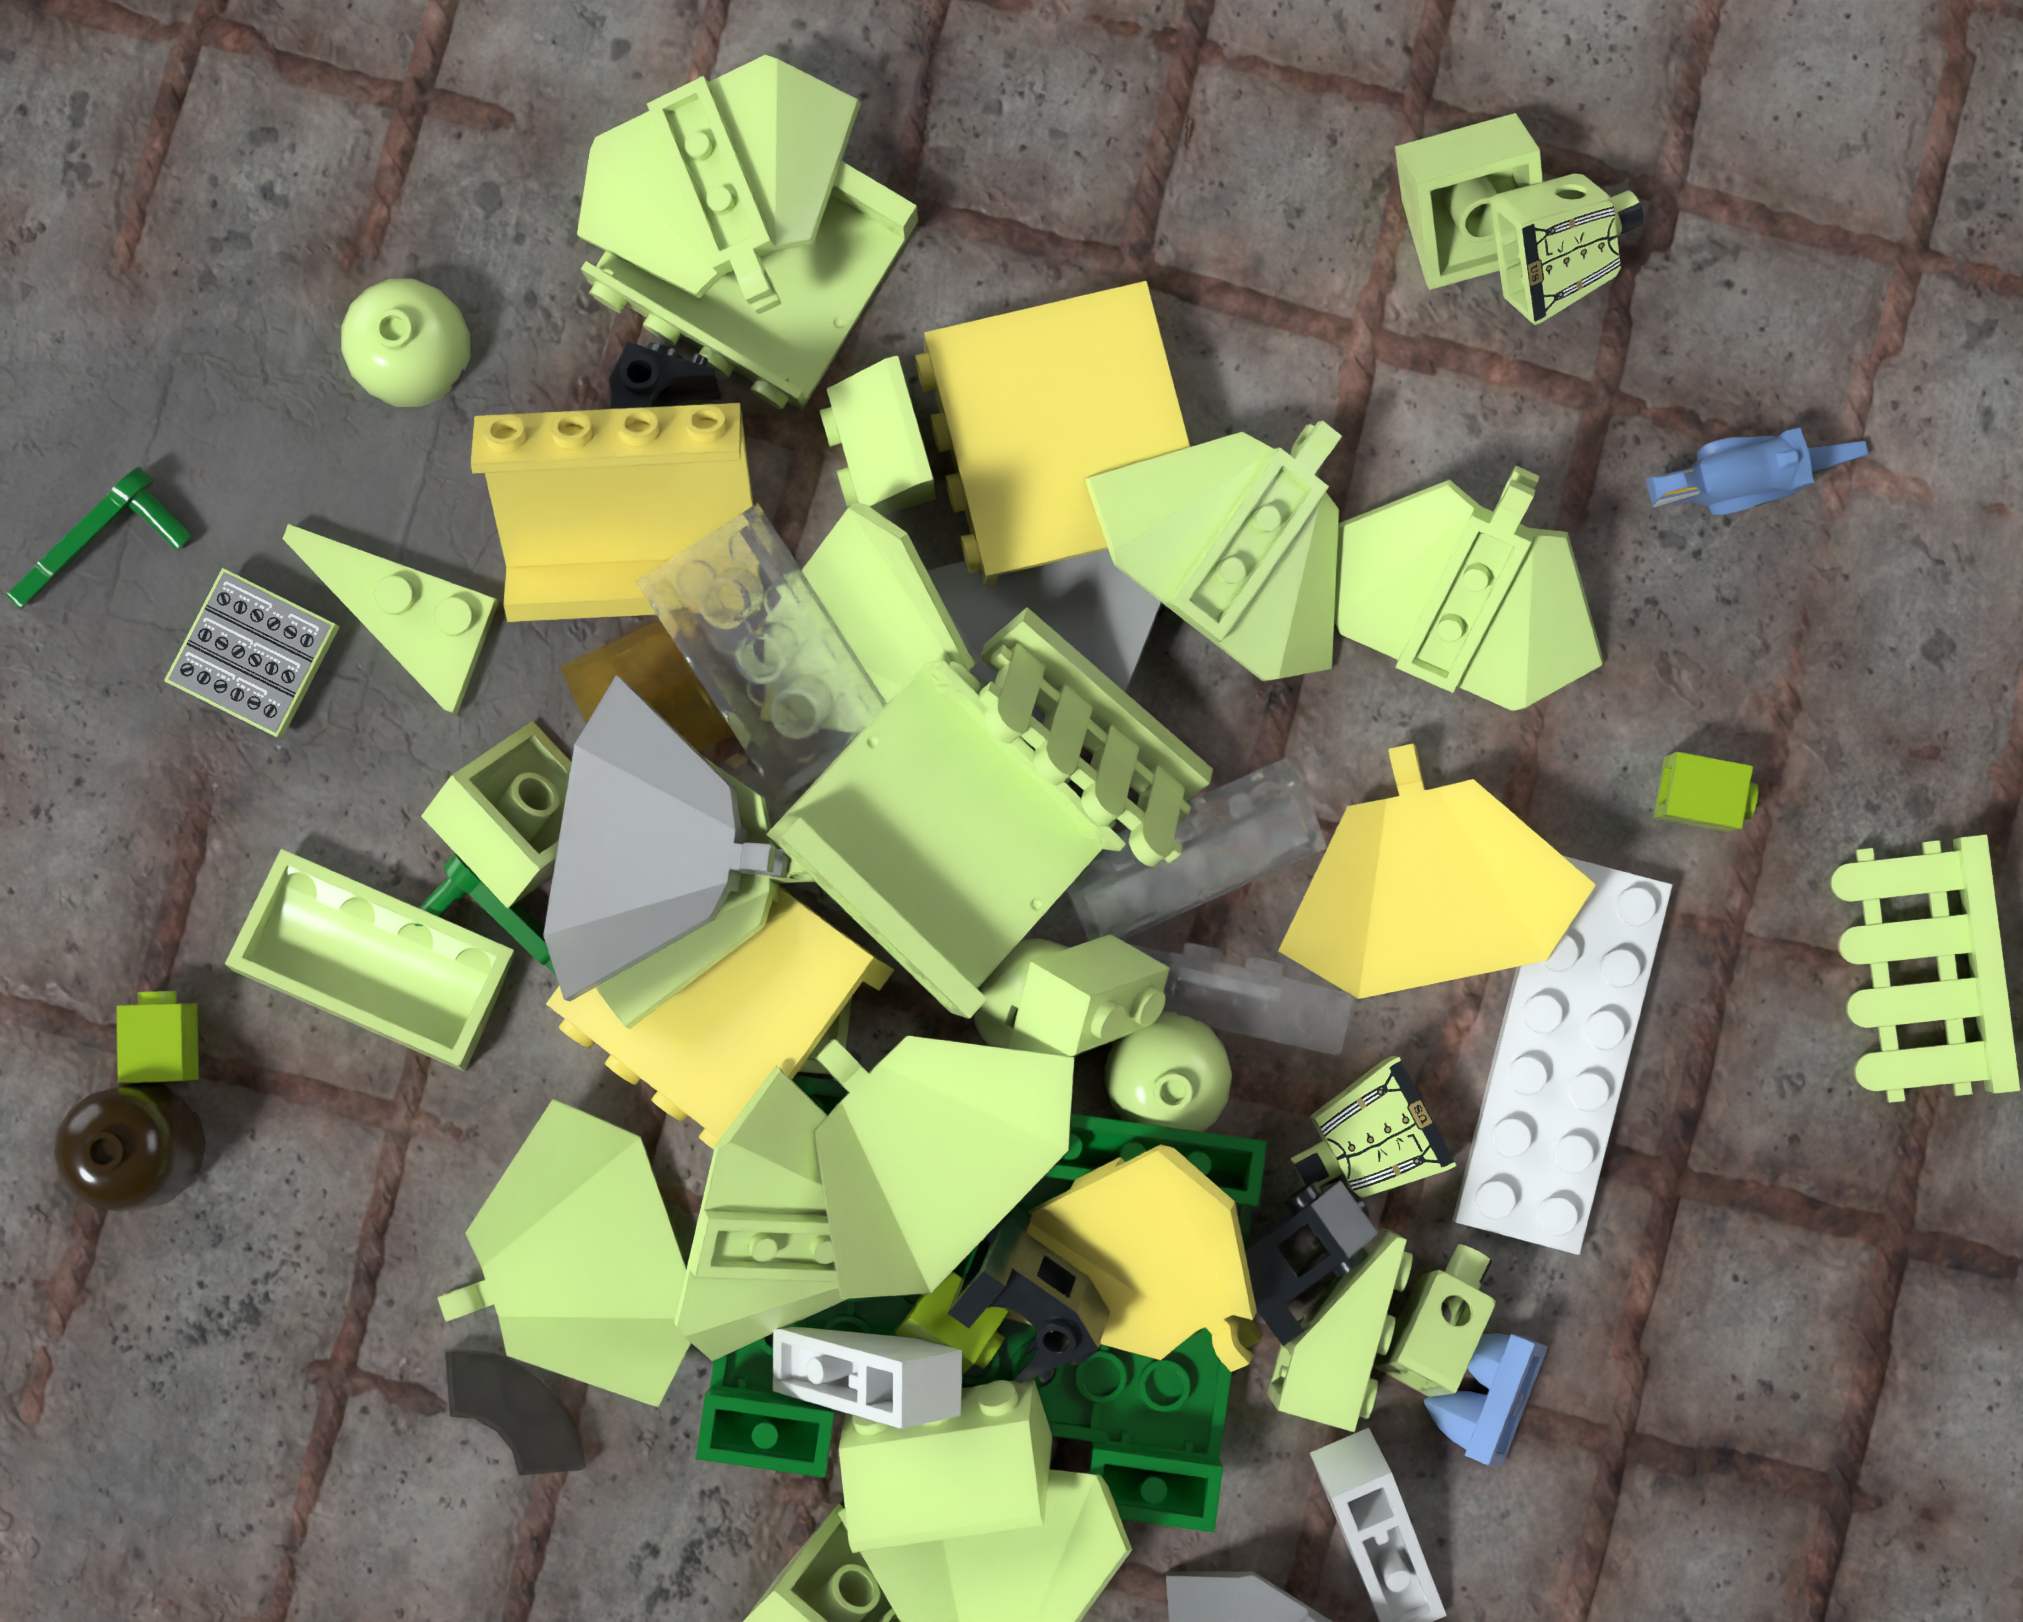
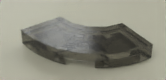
(517, 1407)

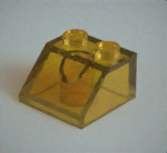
(659, 674)

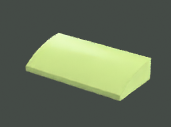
(369, 962)

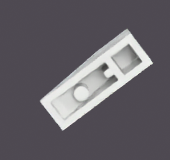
(869, 1374)
(1377, 1529)

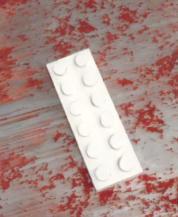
(1563, 1067)

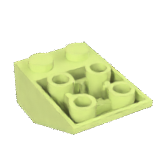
(1330, 1364)

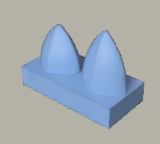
(1489, 1422)

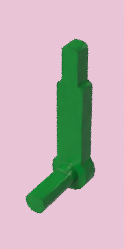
(128, 492)
(513, 920)

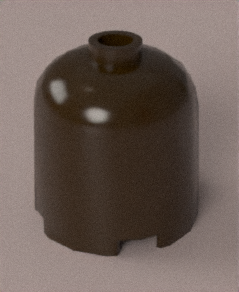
(129, 1147)

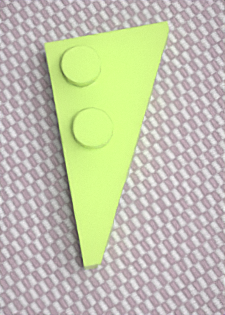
(418, 618)

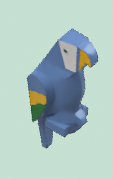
(1749, 471)

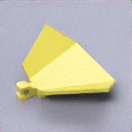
(1431, 890)
(1158, 1252)

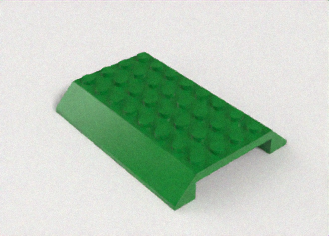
(1147, 1419)

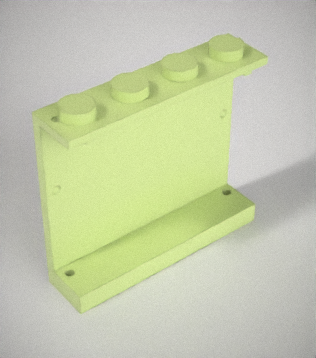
(818, 284)
(941, 835)

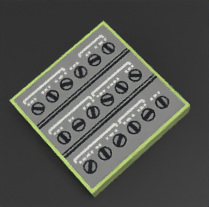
(251, 653)

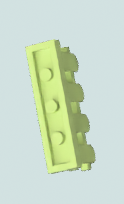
(1096, 714)
(1947, 999)

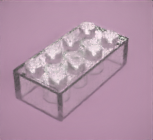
(764, 649)

